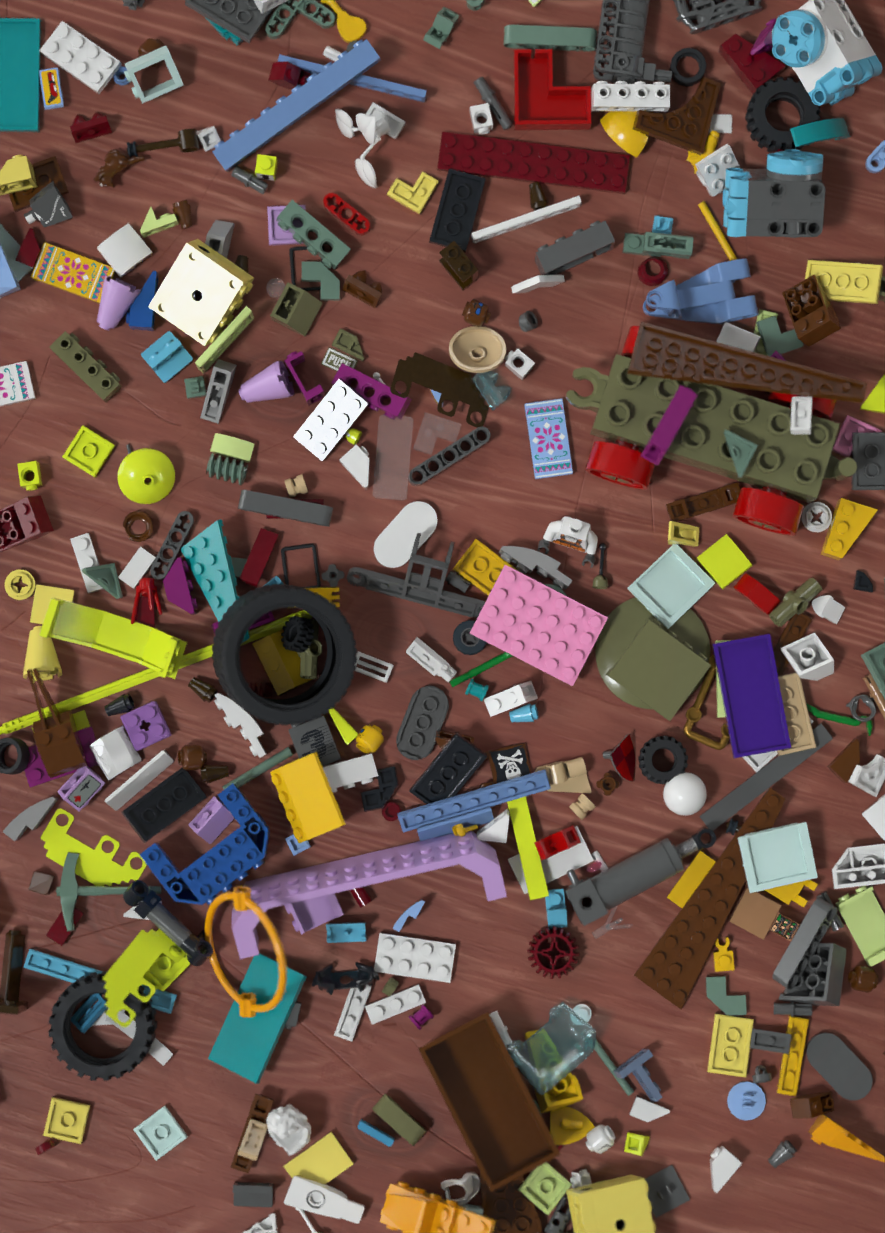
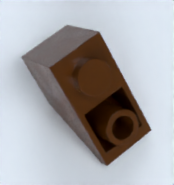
(812, 1105)

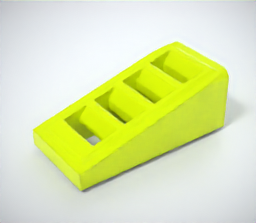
(346, 730)

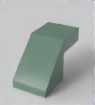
(441, 28)

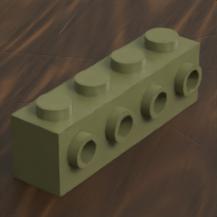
(85, 366)

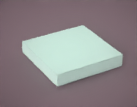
(160, 1133)

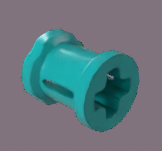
(476, 690)

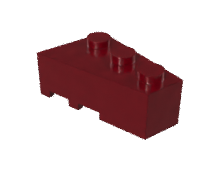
(751, 69)

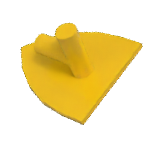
(568, 1125)

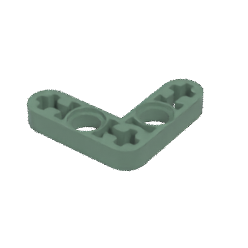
(299, 6)

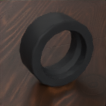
(690, 52)
(22, 758)

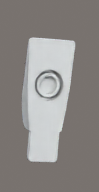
(322, 1200)

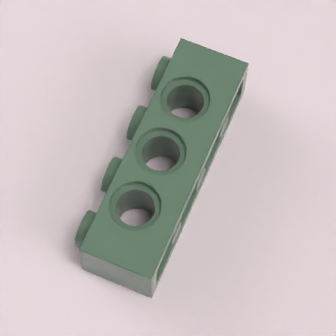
(310, 224)

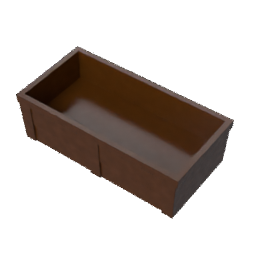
(489, 1101)

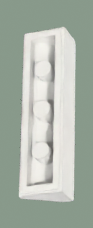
(139, 780)

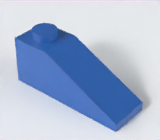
(140, 315)

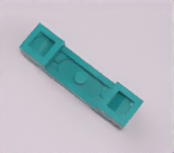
(820, 131)

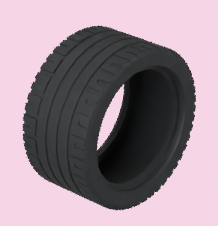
(333, 679)

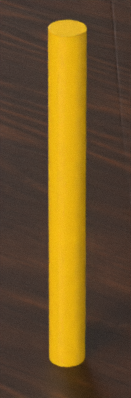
(717, 231)

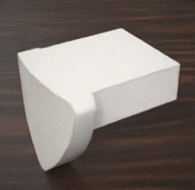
(828, 608)

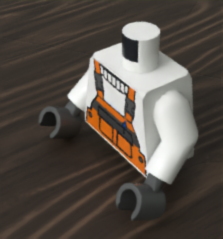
(572, 534)

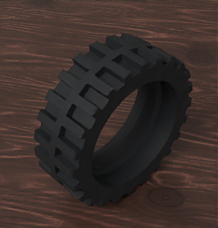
(75, 1056)

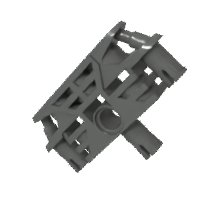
(714, 12)

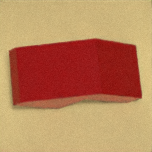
(757, 594)
(557, 842)

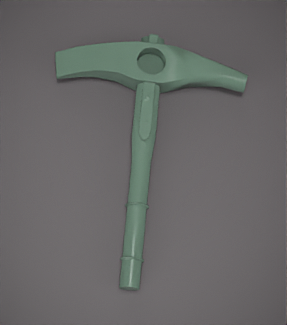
(70, 890)

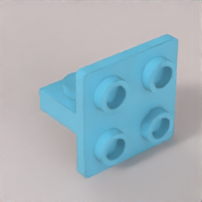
(167, 356)

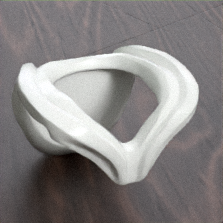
(469, 1181)

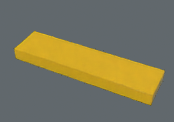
(792, 1062)

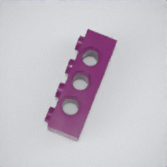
(394, 410)

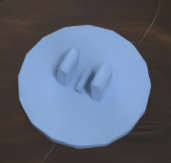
(746, 1100)

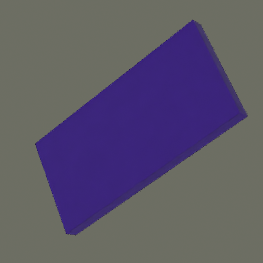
(751, 696)

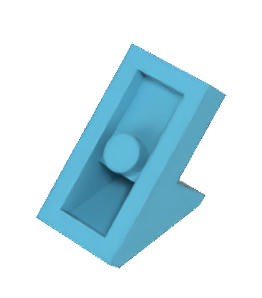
(556, 909)

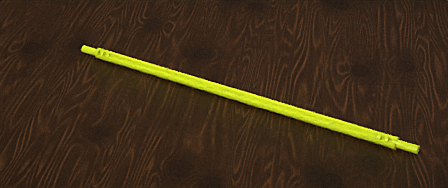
(140, 677)

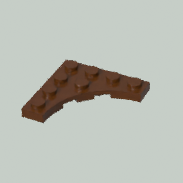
(686, 126)

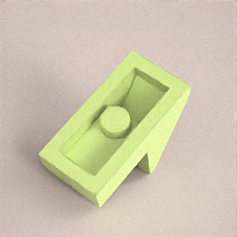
(152, 225)

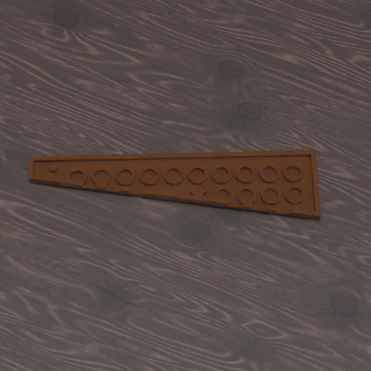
(686, 943)

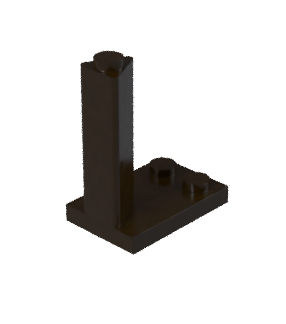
(12, 974)

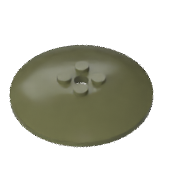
(622, 628)

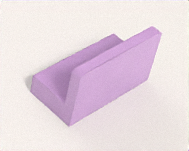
(211, 820)

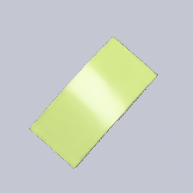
(232, 447)

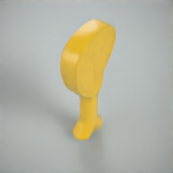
(349, 27)

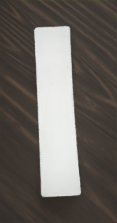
(157, 1049)

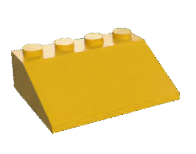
(307, 798)

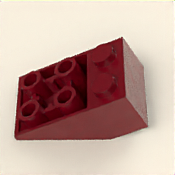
(23, 522)

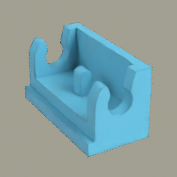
(346, 932)

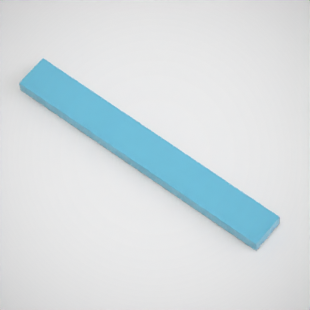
(72, 971)

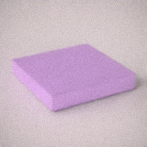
(277, 235)

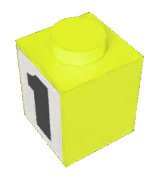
(266, 167)

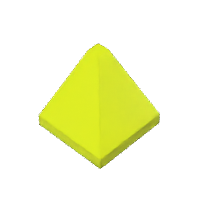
(636, 1143)

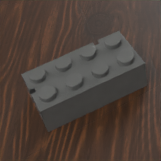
(575, 249)

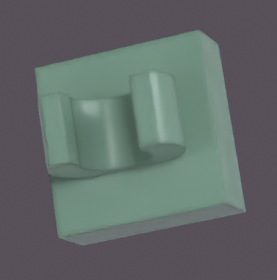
(195, 387)

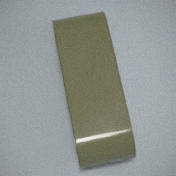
(399, 1119)

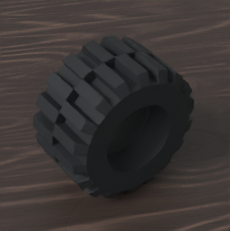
(649, 749)

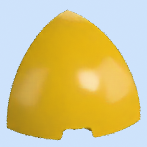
(620, 129)

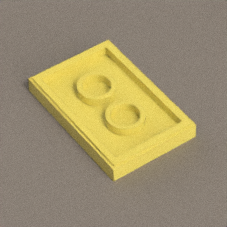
(730, 1045)
(320, 1161)

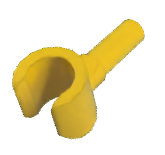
(461, 831)

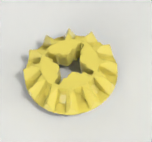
(13, 578)

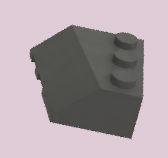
(821, 978)

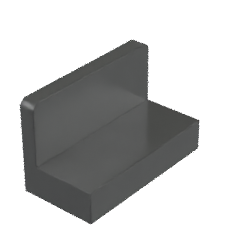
(253, 1194)

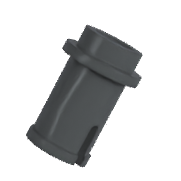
(457, 581)

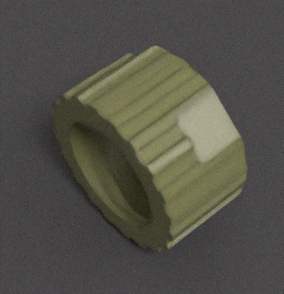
(390, 986)

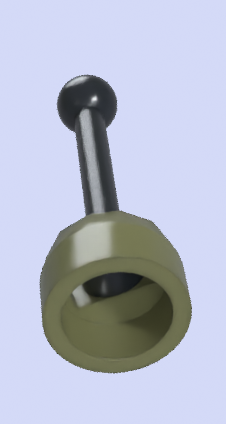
(600, 580)

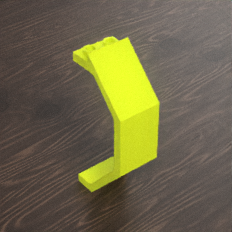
(114, 635)

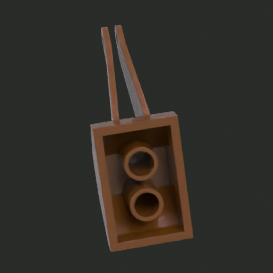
(56, 735)

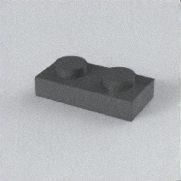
(770, 1041)

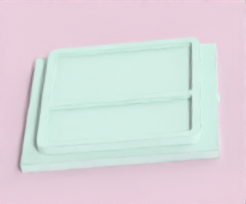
(671, 586)
(777, 856)

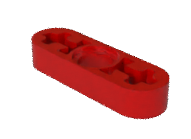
(354, 227)

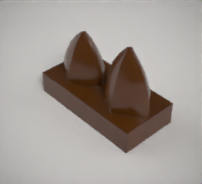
(357, 287)

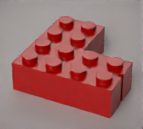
(542, 105)

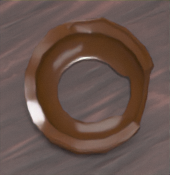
(138, 515)

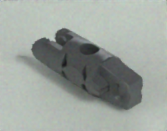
(552, 1226)

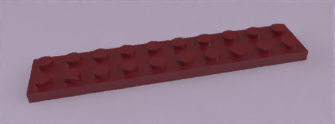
(533, 162)

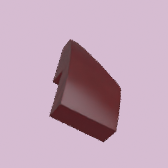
(29, 250)

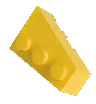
(846, 525)

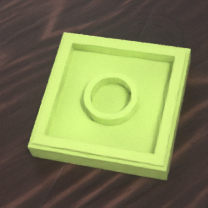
(545, 1187)

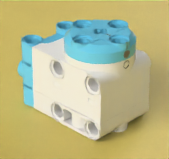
(825, 49)

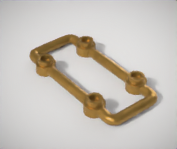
(694, 714)

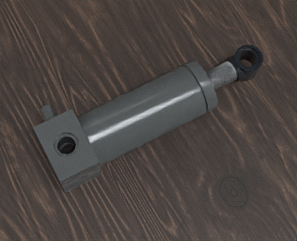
(631, 876)

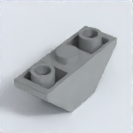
(220, 237)

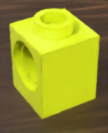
(23, 469)

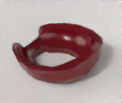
(652, 280)

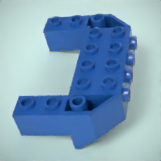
(219, 865)

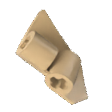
(567, 776)

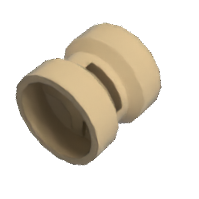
(296, 486)
(582, 806)

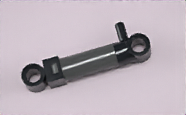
(149, 906)

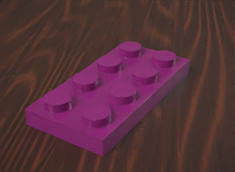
(35, 770)

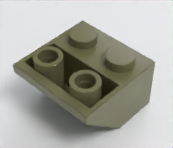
(296, 309)

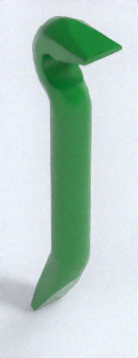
(479, 669)
(839, 718)

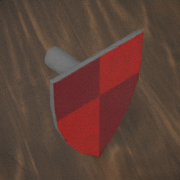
(623, 758)

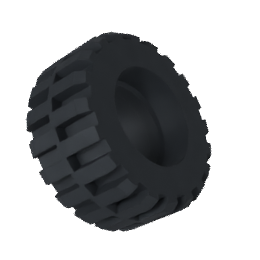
(778, 91)

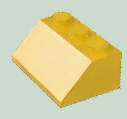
(280, 663)

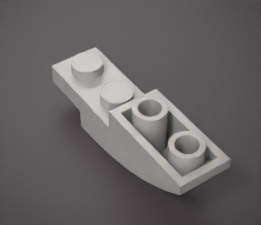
(528, 559)

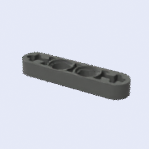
(174, 546)

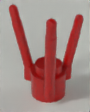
(148, 589)

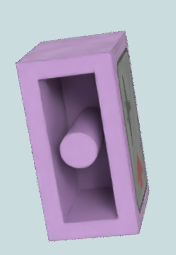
(81, 787)

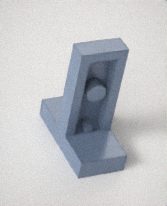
(641, 1073)

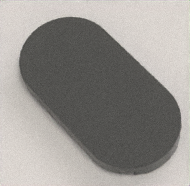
(421, 720)
(839, 1066)

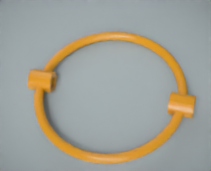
(246, 1001)

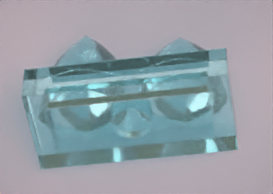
(493, 395)

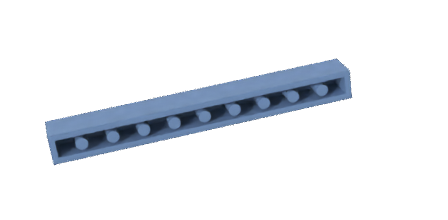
(296, 105)

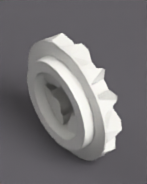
(816, 507)

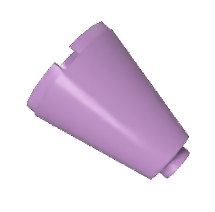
(115, 301)
(268, 384)

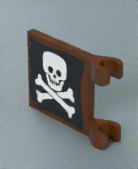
(507, 763)

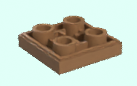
(755, 913)

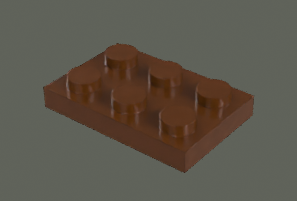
(45, 172)

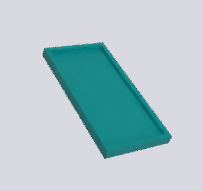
(19, 74)
(249, 1042)

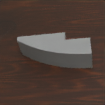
(29, 818)

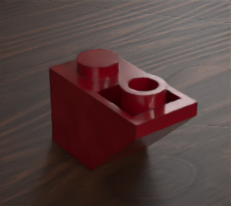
(288, 75)

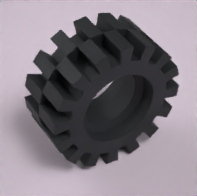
(297, 634)

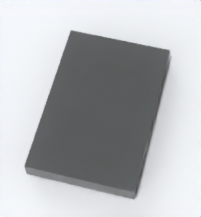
(869, 455)

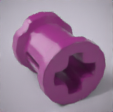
(421, 1016)

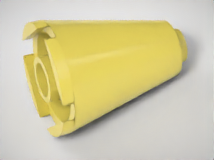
(41, 655)

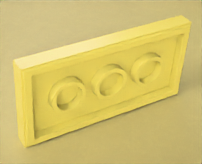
(847, 280)

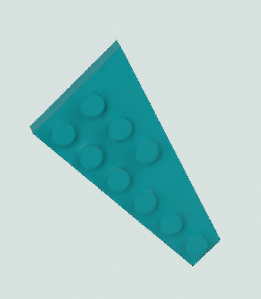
(213, 569)

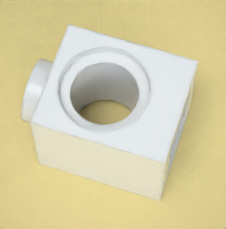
(478, 111)
(522, 371)

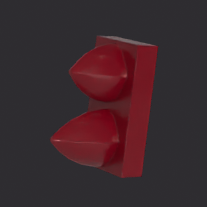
(85, 130)

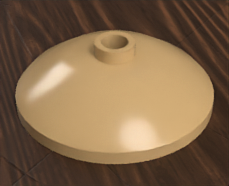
(479, 343)

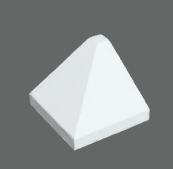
(208, 137)

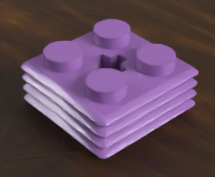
(157, 730)

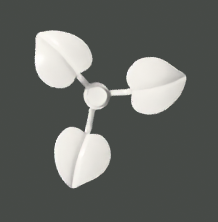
(372, 132)

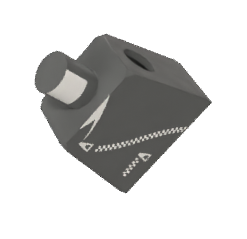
(48, 207)

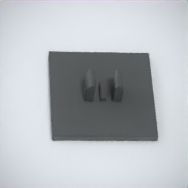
(665, 1191)

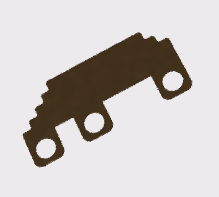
(448, 381)

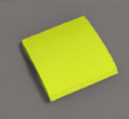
(724, 561)

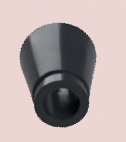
(120, 705)

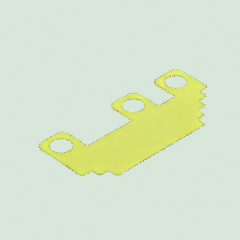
(91, 864)
(130, 968)

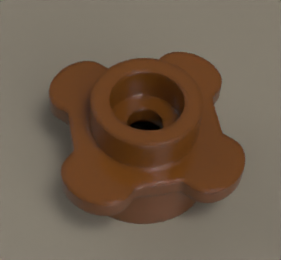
(607, 789)

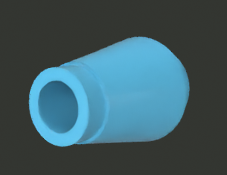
(524, 714)

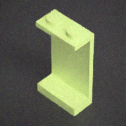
(865, 922)

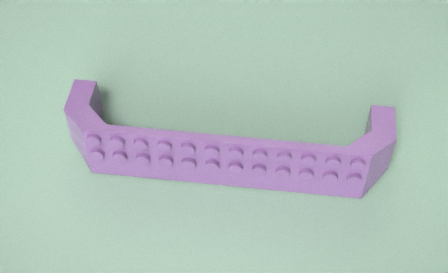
(365, 871)

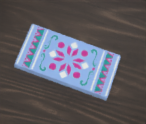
(548, 439)

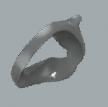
(869, 702)

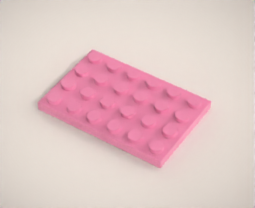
(538, 625)

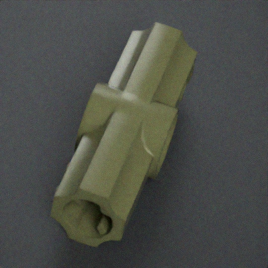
(795, 602)
(309, 658)

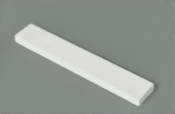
(526, 219)

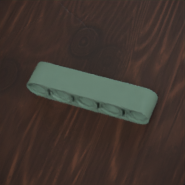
(550, 37)

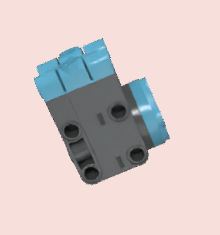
(776, 200)

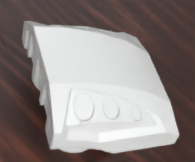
(115, 753)

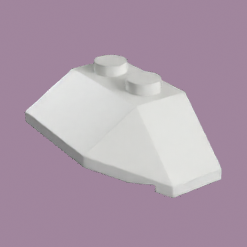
(860, 867)

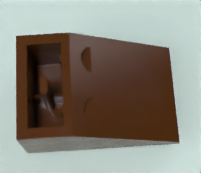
(811, 311)

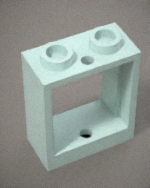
(147, 60)

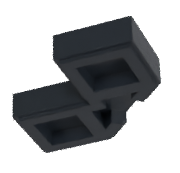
(378, 798)

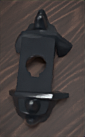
(331, 981)

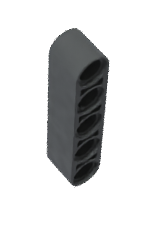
(458, 453)
(285, 508)
(804, 943)

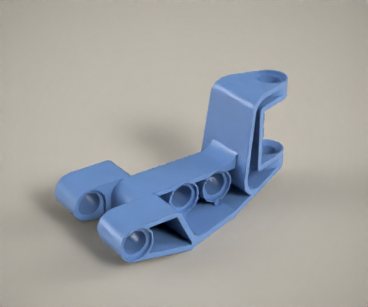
(705, 297)

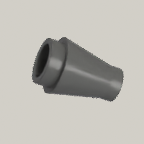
(782, 1153)

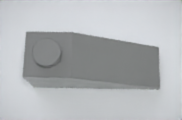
(218, 390)

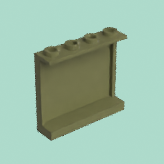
(659, 669)

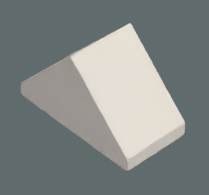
(496, 829)

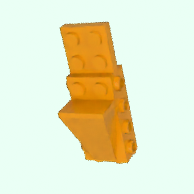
(421, 1212)

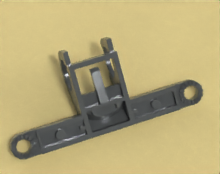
(419, 587)

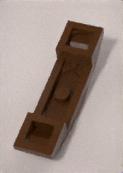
(703, 503)
(259, 1111)

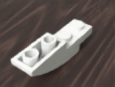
(238, 717)

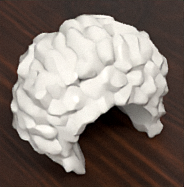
(289, 1128)

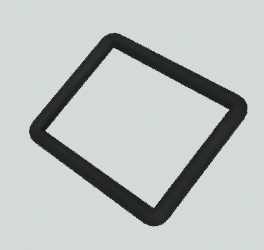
(292, 267)
(315, 563)

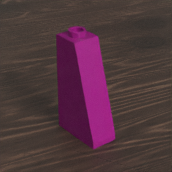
(669, 425)

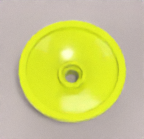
(146, 464)

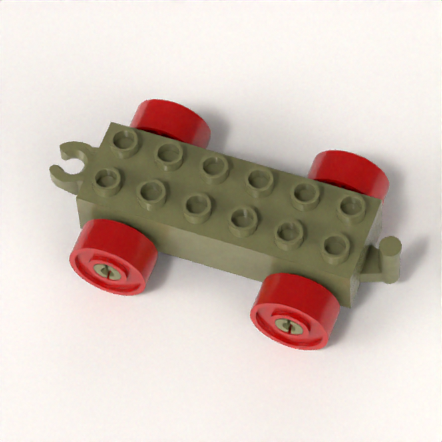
(782, 464)

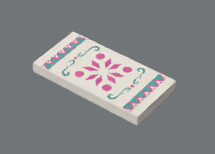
(15, 384)

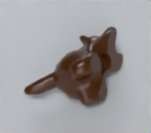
(114, 163)

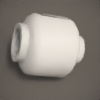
(600, 1139)

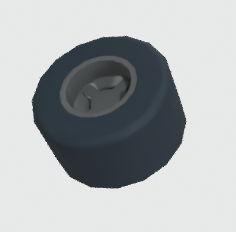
(462, 637)

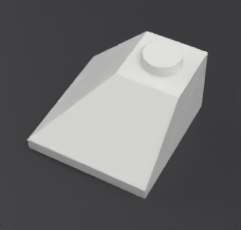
(809, 658)

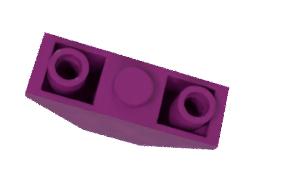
(179, 588)

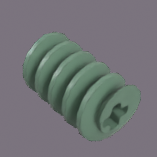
(226, 469)

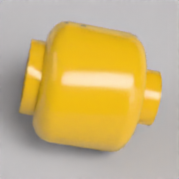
(369, 739)

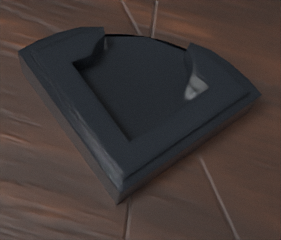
(862, 582)

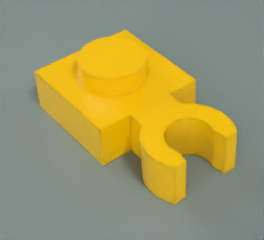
(723, 959)

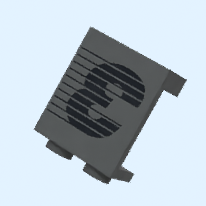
(313, 738)

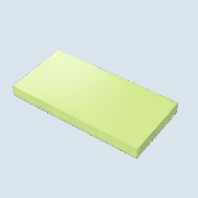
(224, 340)

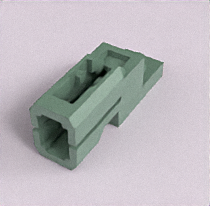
(658, 244)

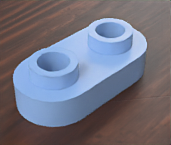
(878, 156)

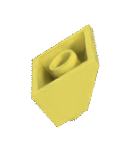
(17, 175)

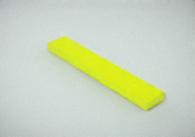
(527, 850)

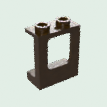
(460, 269)

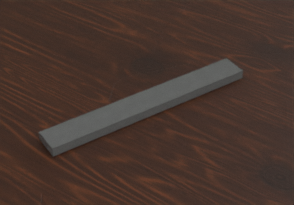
(761, 781)

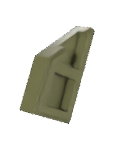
(348, 344)

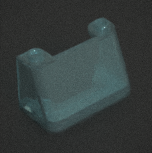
(554, 1048)

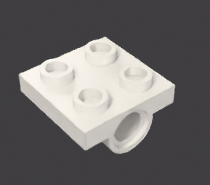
(713, 169)

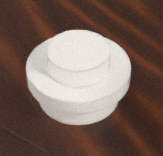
(583, 1011)

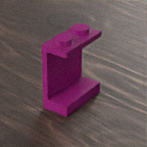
(312, 395)

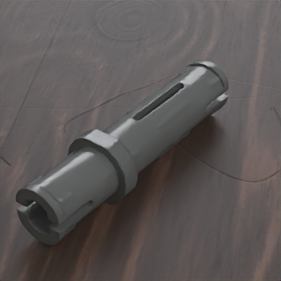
(489, 97)

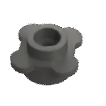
(333, 580)

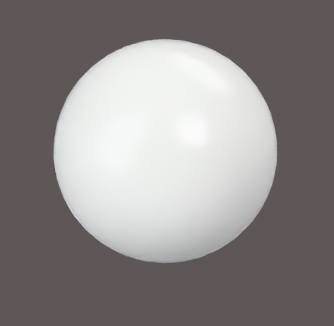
(685, 794)

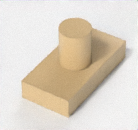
(253, 1139)

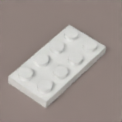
(80, 57)
(414, 957)

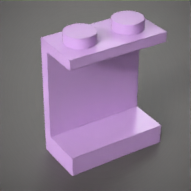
(314, 912)

